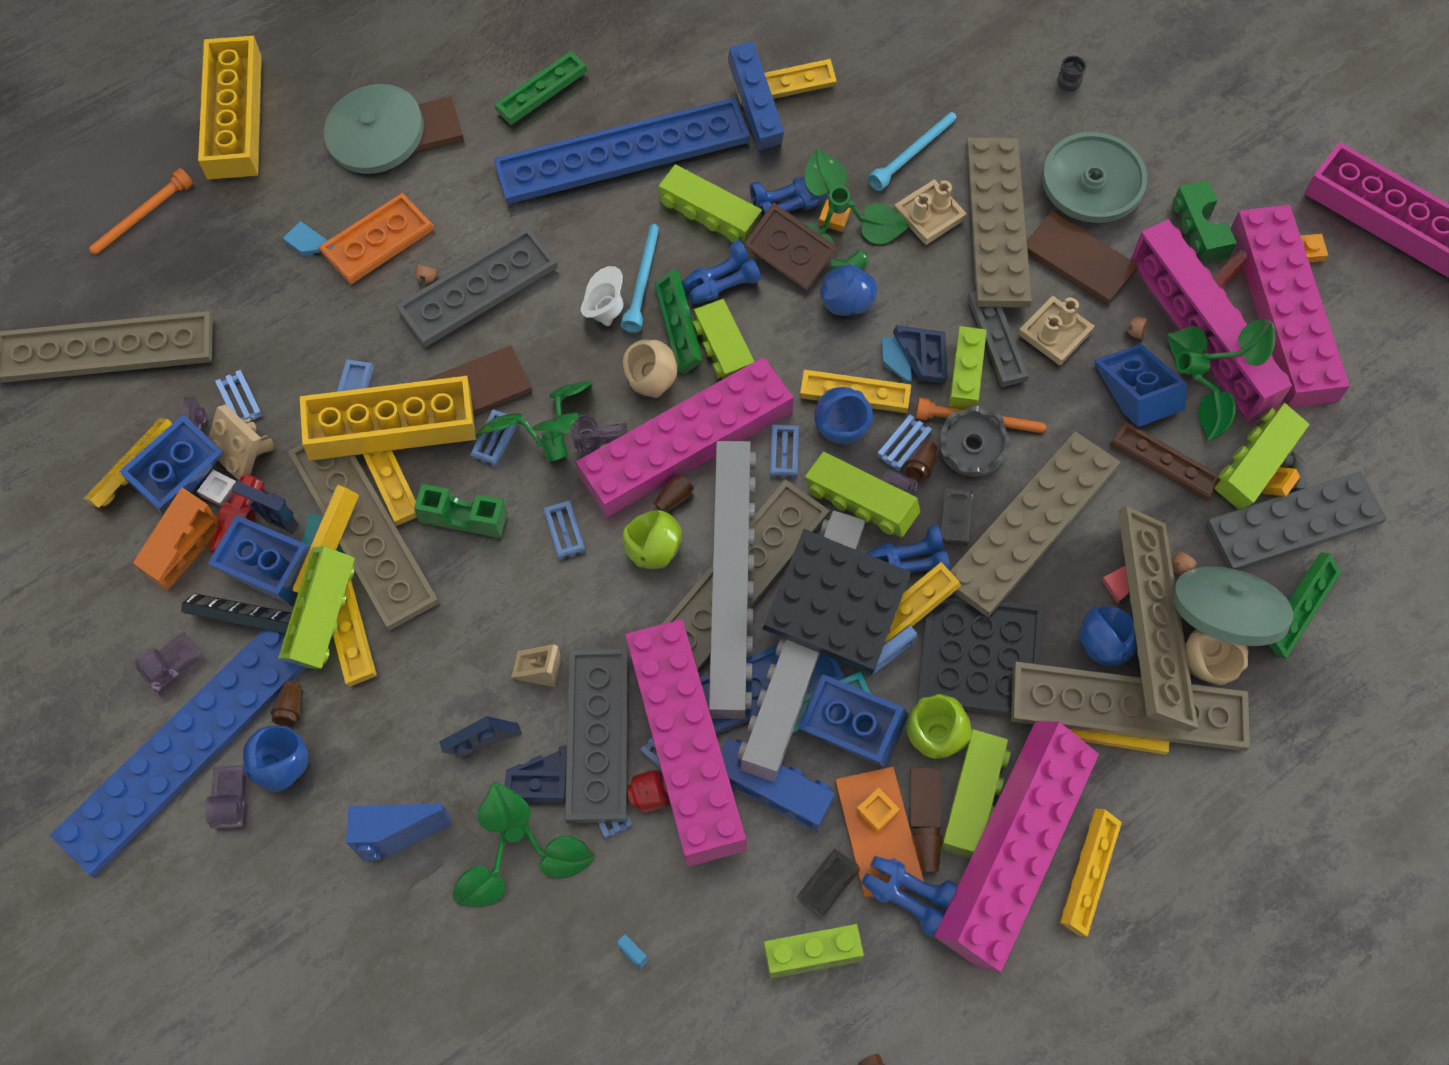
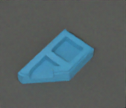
(304, 240)
(895, 360)

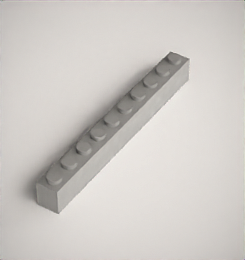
(730, 581)
(788, 680)

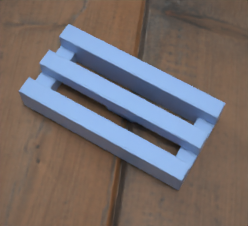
(230, 381)
(916, 427)

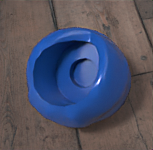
(848, 290)
(843, 415)
(1108, 636)
(275, 757)

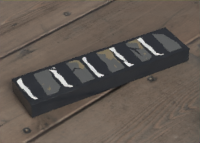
(237, 612)

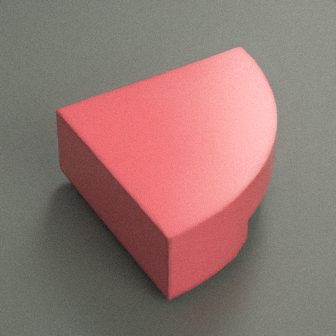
(1117, 584)

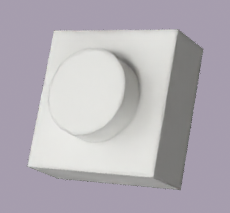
(217, 488)

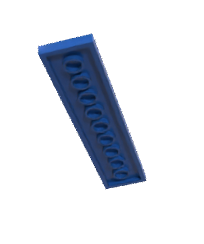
(621, 150)
(176, 753)

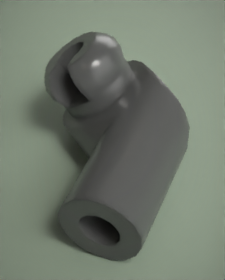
(1296, 462)

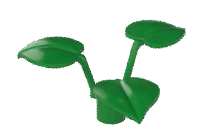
(829, 176)
(1188, 348)
(552, 438)
(508, 813)

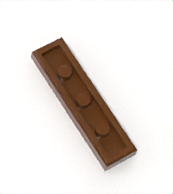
(1165, 460)

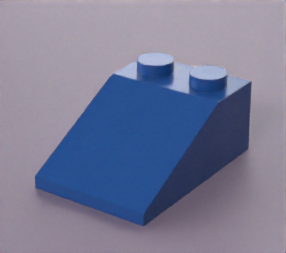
(1142, 384)
(172, 461)
(260, 558)
(854, 721)
(388, 829)

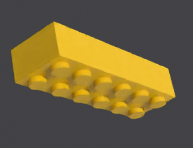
(230, 108)
(387, 418)

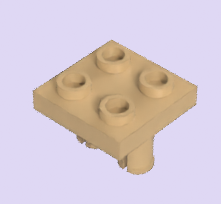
(931, 211)
(1057, 329)
(237, 441)

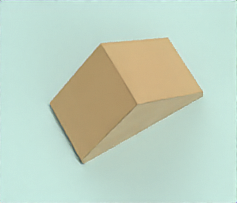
(538, 665)

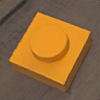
(837, 221)
(1314, 247)
(1281, 482)
(878, 809)

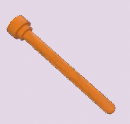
(178, 182)
(927, 409)

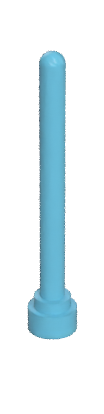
(880, 177)
(632, 319)

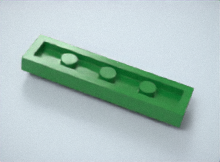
(540, 87)
(678, 321)
(1307, 600)

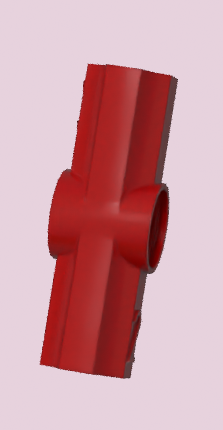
(236, 506)

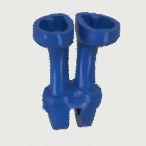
(798, 190)
(701, 282)
(930, 545)
(937, 894)

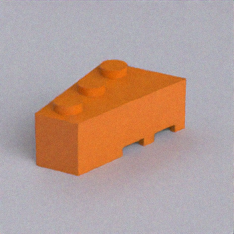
(177, 540)

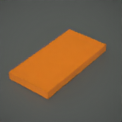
(376, 238)
(892, 840)

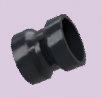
(1071, 73)

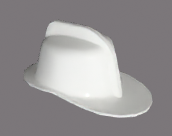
(603, 296)

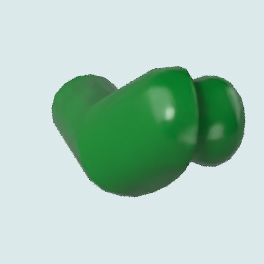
(857, 259)

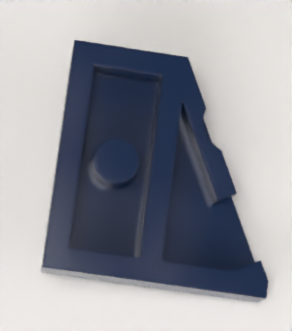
(924, 352)
(270, 507)
(479, 735)
(541, 778)

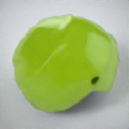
(652, 539)
(938, 726)

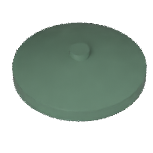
(373, 128)
(1094, 177)
(1232, 606)

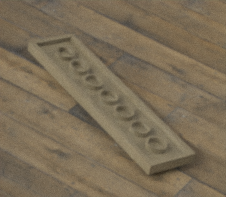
(998, 223)
(106, 346)
(1032, 523)
(776, 535)
(371, 537)
(1157, 621)
(1117, 706)

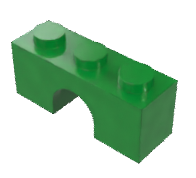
(1207, 239)
(440, 508)

